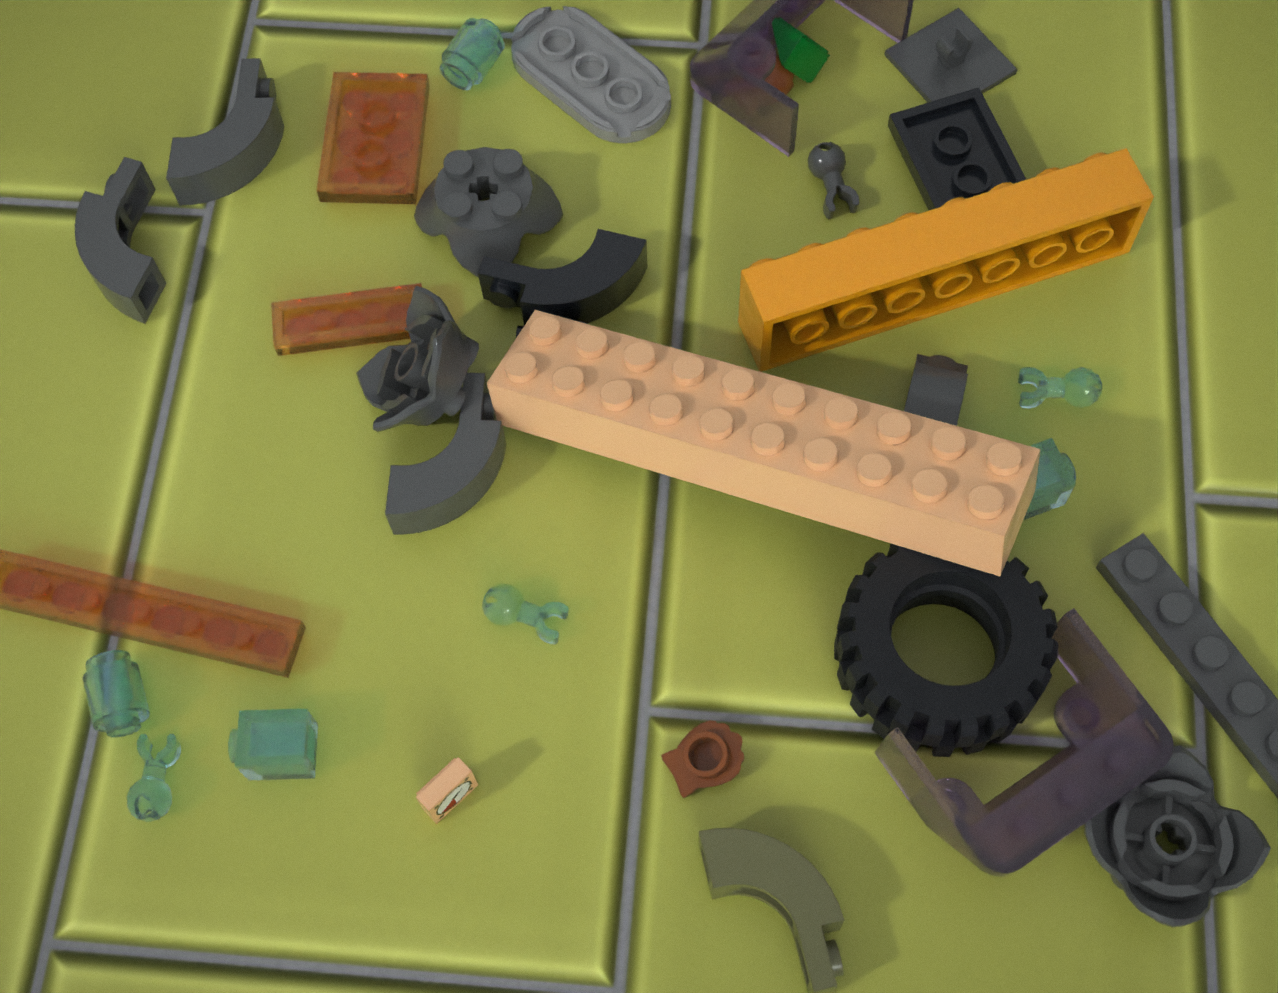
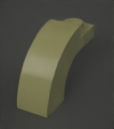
(778, 875)

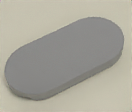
(591, 74)

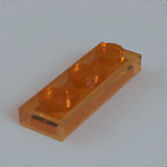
(341, 319)

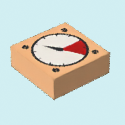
(446, 789)

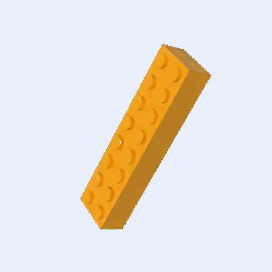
(941, 258)

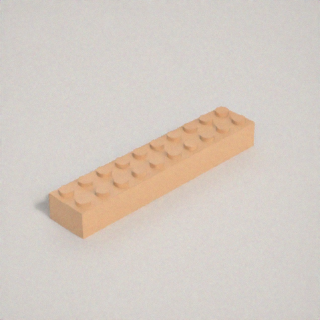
(769, 440)

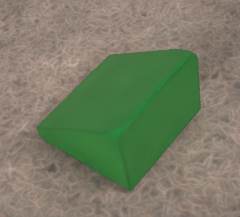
(798, 51)

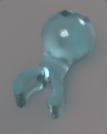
(1075, 387)
(513, 608)
(151, 791)

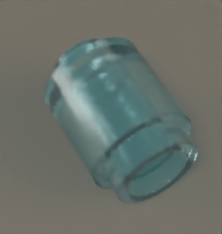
(471, 53)
(115, 693)

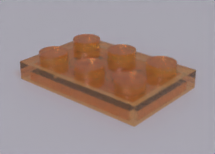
(373, 138)

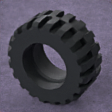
(931, 711)

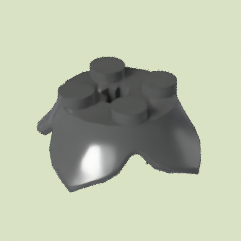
(489, 228)
(424, 376)
(1215, 843)

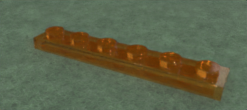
(149, 614)

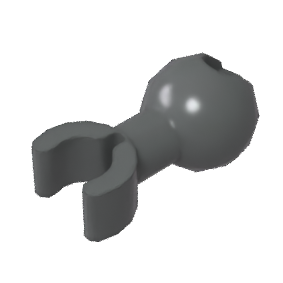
(828, 167)

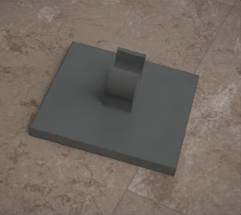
(950, 58)

